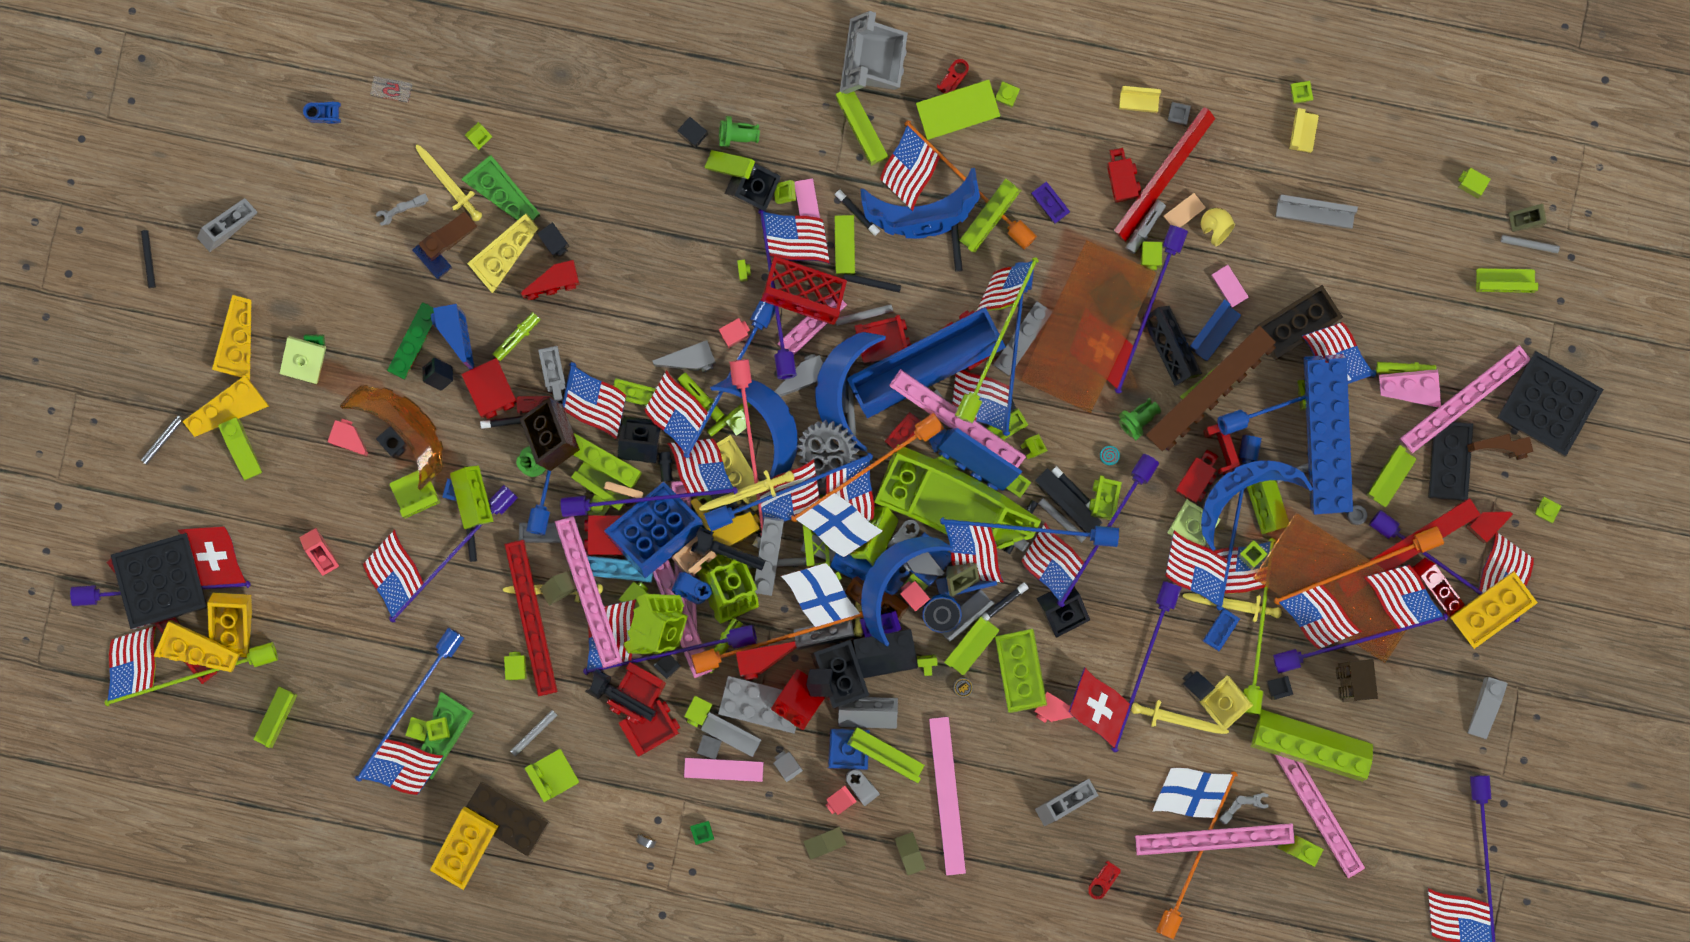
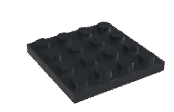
(1550, 403)
(159, 581)

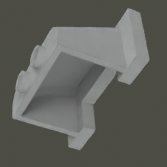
(872, 55)

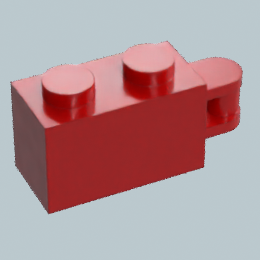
(1122, 177)
(1197, 478)

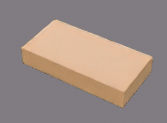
(1184, 211)
(619, 489)

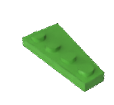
(498, 188)
(457, 719)

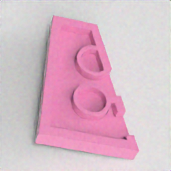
(1414, 387)

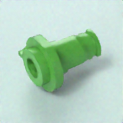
(737, 132)
(1134, 421)
(529, 468)

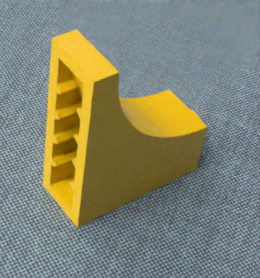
(740, 529)

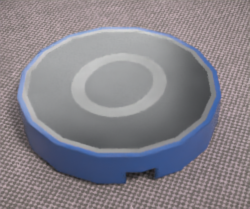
(942, 613)

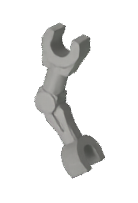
(401, 207)
(1241, 800)

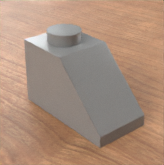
(924, 565)
(787, 765)

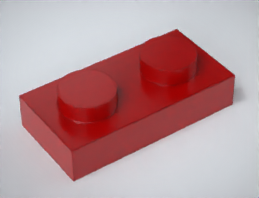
(903, 431)

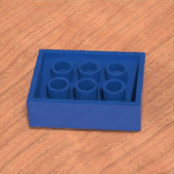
(453, 326)
(977, 459)
(654, 530)

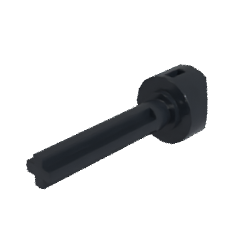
(706, 543)
(602, 686)

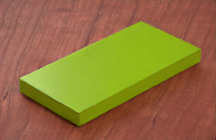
(957, 109)
(1021, 670)

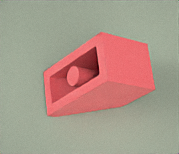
(347, 437)
(318, 551)
(1054, 711)
(840, 801)

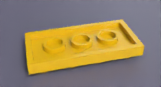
(1493, 609)
(463, 848)

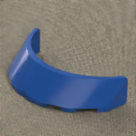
(925, 219)
(832, 377)
(777, 417)
(1239, 479)
(883, 570)

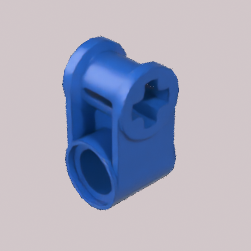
(327, 112)
(690, 588)

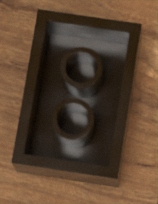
(549, 434)

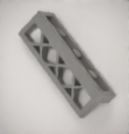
(1315, 211)

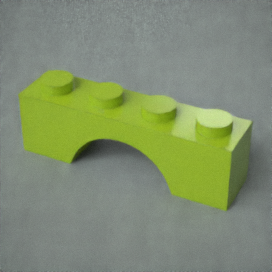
(607, 463)

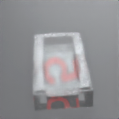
(391, 89)

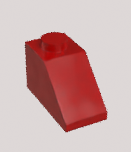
(1488, 524)

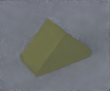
(1528, 218)
(961, 577)
(558, 587)
(825, 843)
(910, 853)

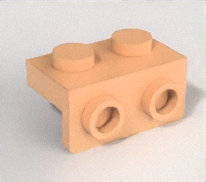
(689, 561)

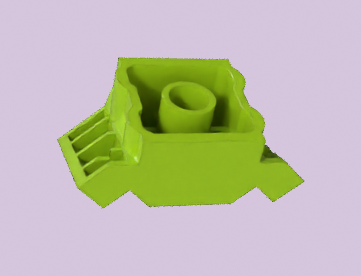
(731, 587)
(656, 624)

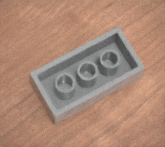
(753, 704)

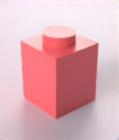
(734, 332)
(914, 595)

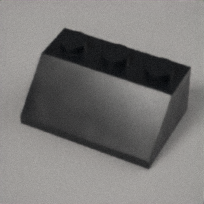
(878, 659)

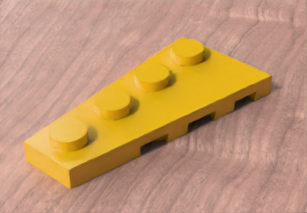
(235, 341)
(234, 402)
(189, 646)

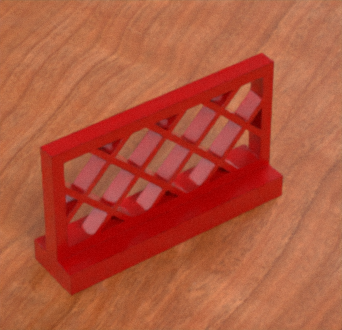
(796, 302)

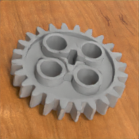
(825, 434)

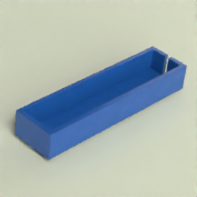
(927, 361)
(1328, 434)

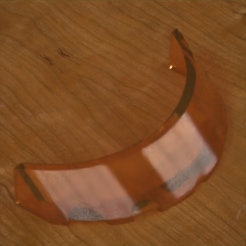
(408, 421)

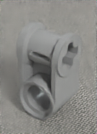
(901, 535)
(863, 789)

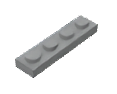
(1028, 331)
(769, 551)

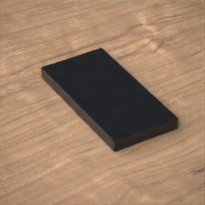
(1451, 462)

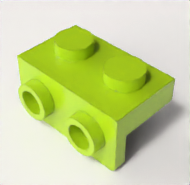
(1106, 498)

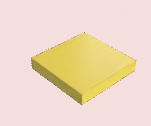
(1226, 703)

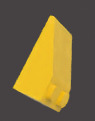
(230, 621)

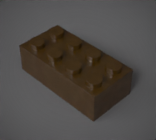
(1301, 317)
(1357, 680)
(515, 823)

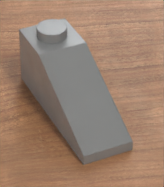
(226, 224)
(692, 358)
(806, 376)
(1487, 707)
(1066, 802)

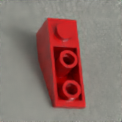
(557, 277)
(1438, 587)

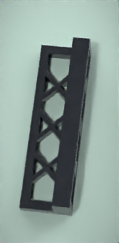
(1174, 342)
(1067, 501)

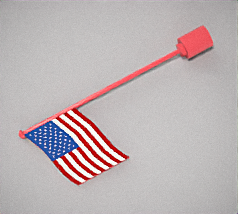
(788, 503)

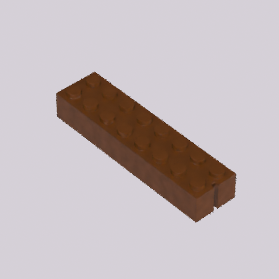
(1214, 385)

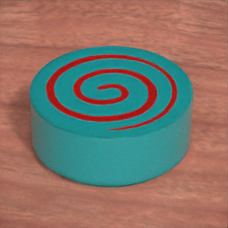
(1109, 455)

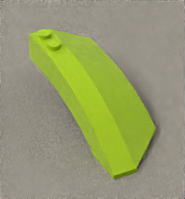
(934, 490)

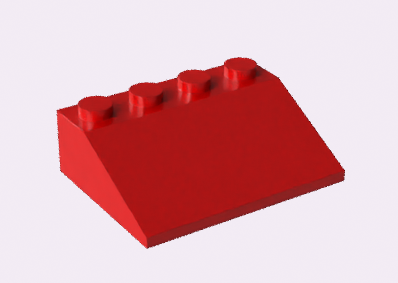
(759, 660)

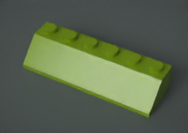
(1313, 746)

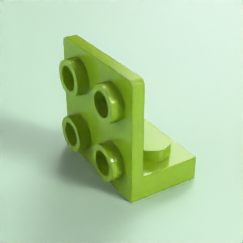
(410, 498)
(552, 775)

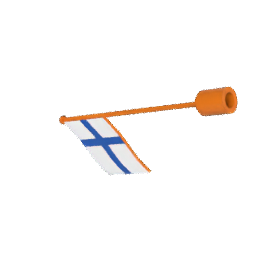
(840, 522)
(819, 598)
(1192, 795)

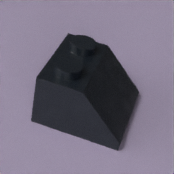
(756, 190)
(639, 440)
(1063, 618)

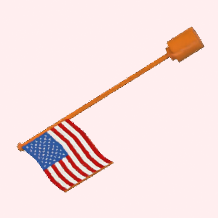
(913, 167)
(1319, 611)

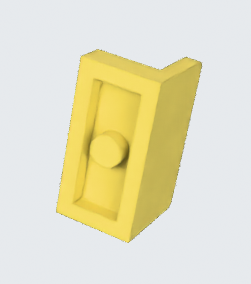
(1139, 99)
(1303, 131)

